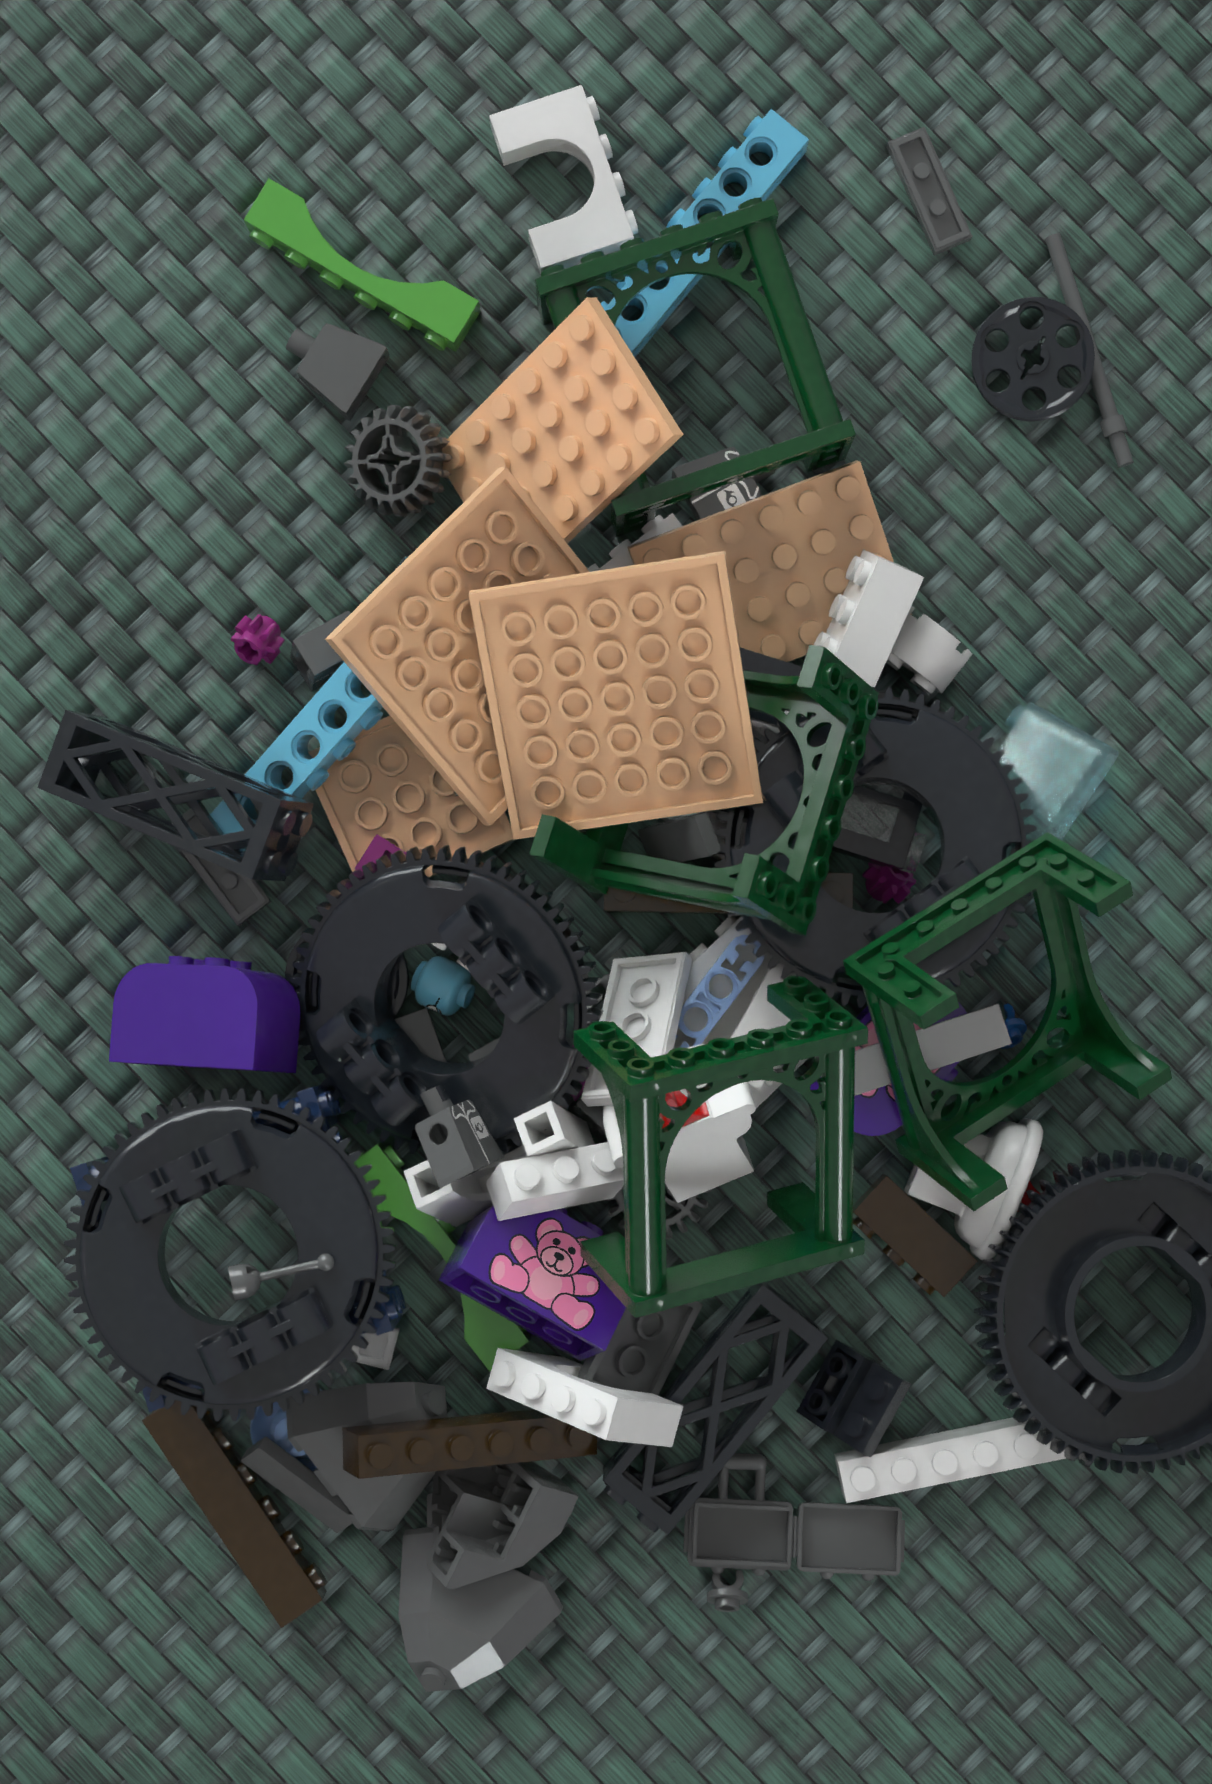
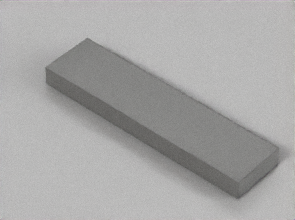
(939, 1044)

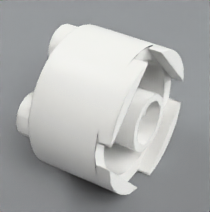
(927, 653)

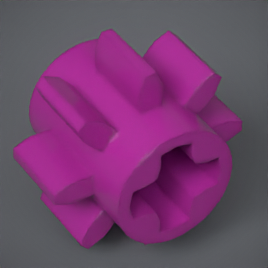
(257, 639)
(888, 882)

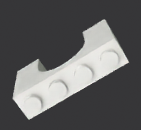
(567, 125)
(470, 1195)
(607, 1412)

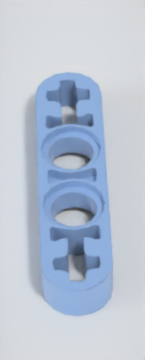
(715, 1006)

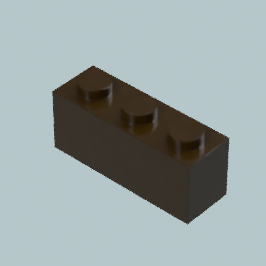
(912, 1236)

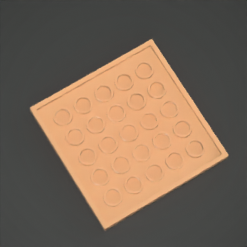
(418, 635)
(618, 694)

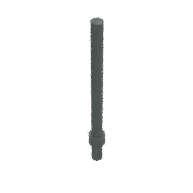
(1113, 424)

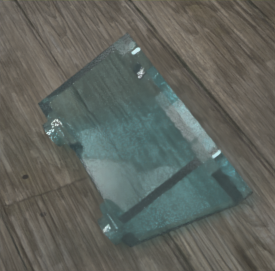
(1057, 767)

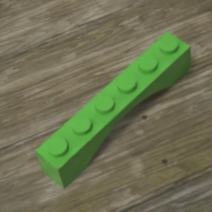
(432, 307)
(483, 1328)

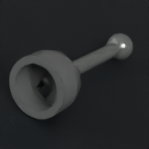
(247, 1279)

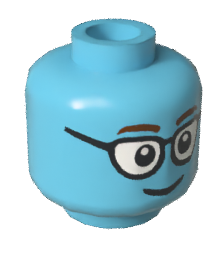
(442, 985)

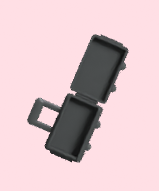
(766, 1534)

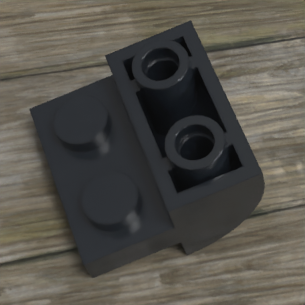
(853, 1397)

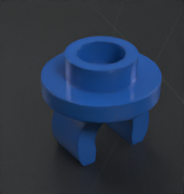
(1015, 1026)

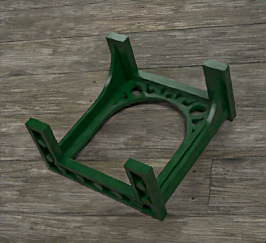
(750, 238)
(761, 889)
(905, 994)
(638, 1086)

